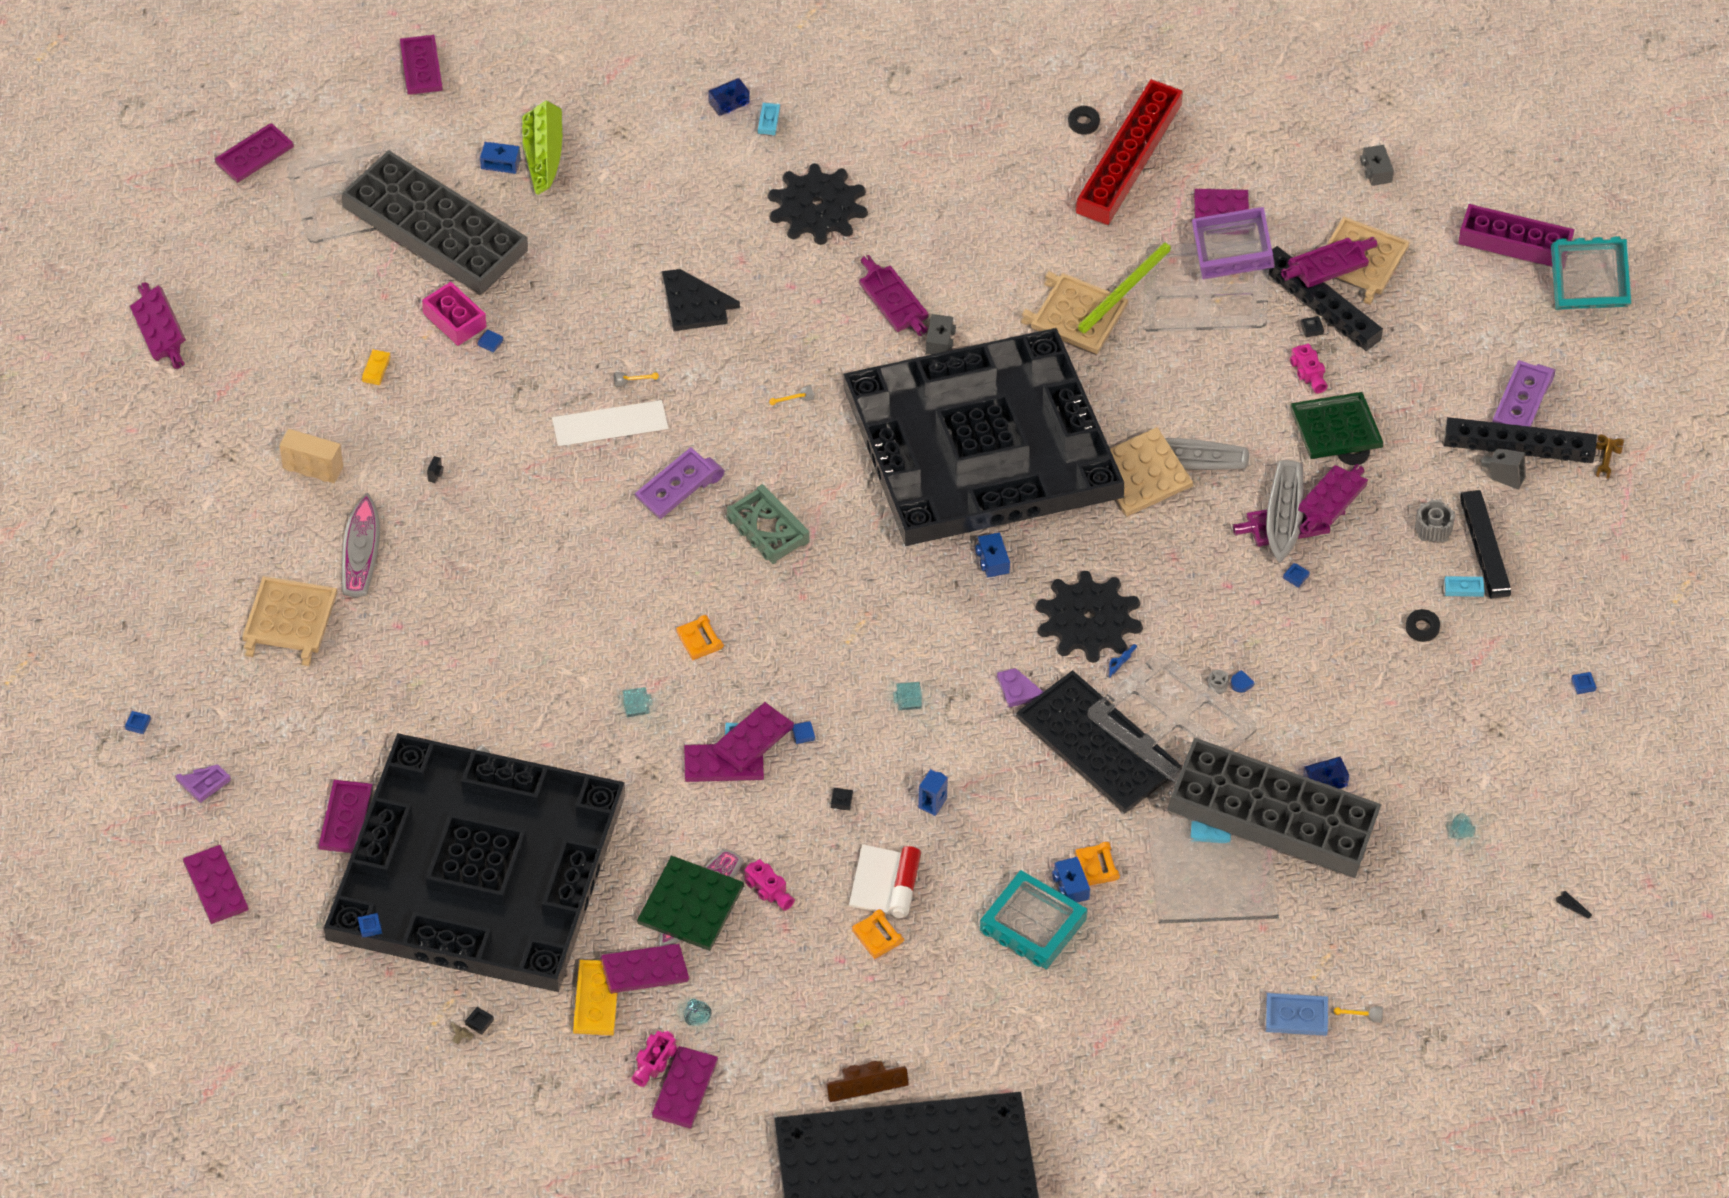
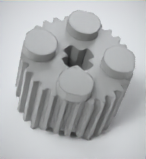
(1434, 521)

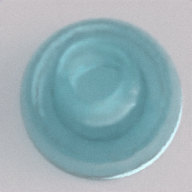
(1461, 827)
(697, 1012)

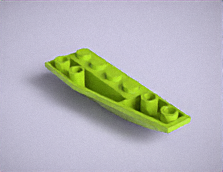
(542, 143)

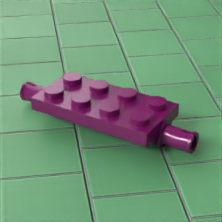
(1329, 261)
(893, 297)
(158, 324)
(1331, 496)
(1257, 526)

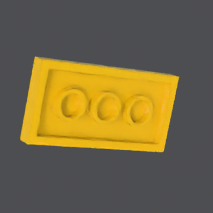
(594, 1004)

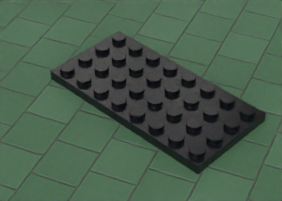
(1063, 723)

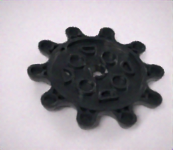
(819, 220)
(1089, 634)

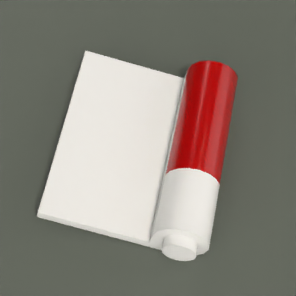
(885, 880)

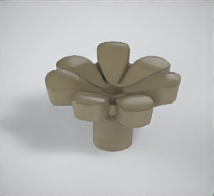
(460, 1033)

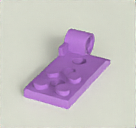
(1542, 378)
(705, 472)

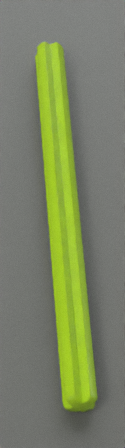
(1124, 288)

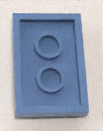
(1297, 1014)

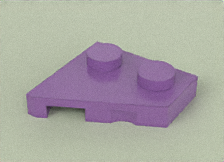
(1017, 687)
(204, 781)

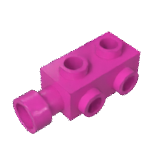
(1309, 367)
(759, 875)
(652, 1060)

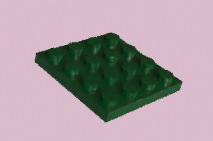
(1336, 425)
(690, 903)

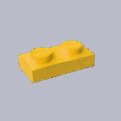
(376, 367)

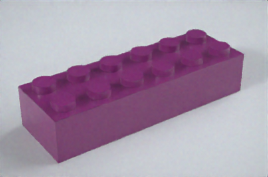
(1511, 234)

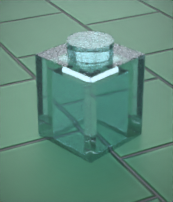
(908, 696)
(637, 702)

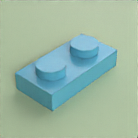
(769, 118)
(1464, 586)
(1203, 832)

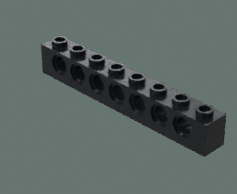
(1329, 305)
(1526, 439)

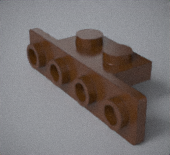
(866, 1080)

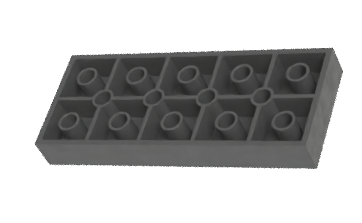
(434, 222)
(1274, 807)

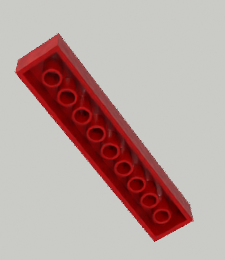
(1129, 152)

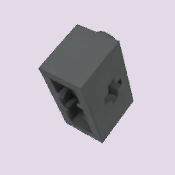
(1377, 165)
(939, 334)

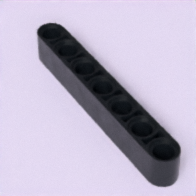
(1485, 544)

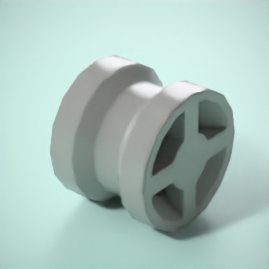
(1218, 676)

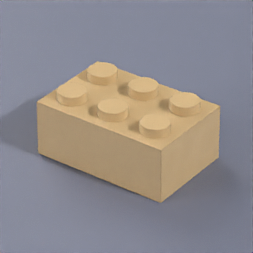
(311, 456)

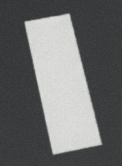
(610, 423)

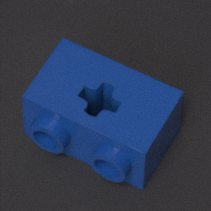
(500, 157)
(993, 555)
(933, 792)
(1071, 879)

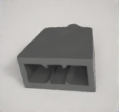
(1506, 467)

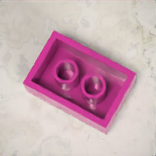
(454, 313)

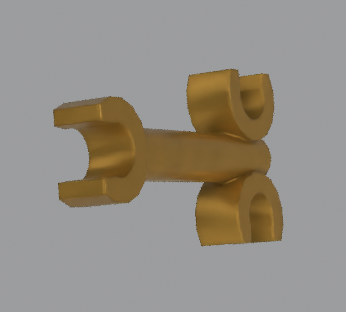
(1608, 444)

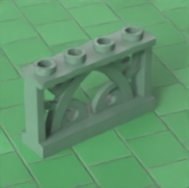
(762, 539)

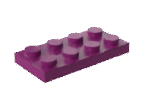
(421, 64)
(254, 152)
(753, 736)
(706, 765)
(345, 815)
(215, 884)
(644, 968)
(685, 1087)

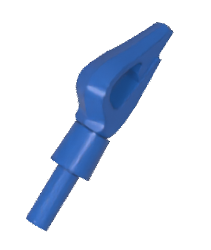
(1120, 661)

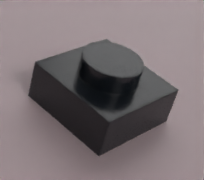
(1312, 326)
(435, 469)
(841, 799)
(479, 1020)

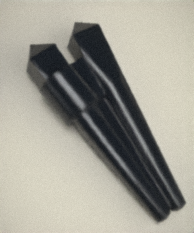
(1569, 902)

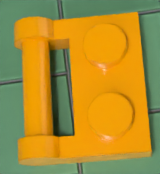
(694, 641)
(1091, 865)
(872, 938)

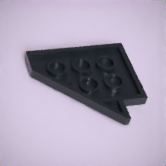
(694, 302)

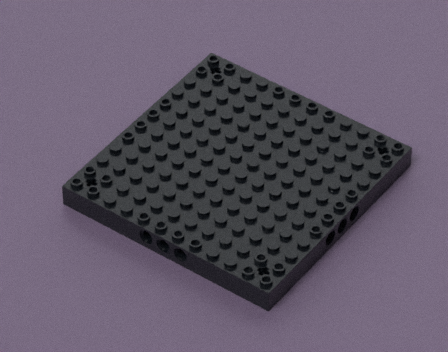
(982, 436)
(477, 861)
(910, 1151)

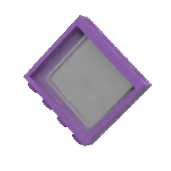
(1233, 243)

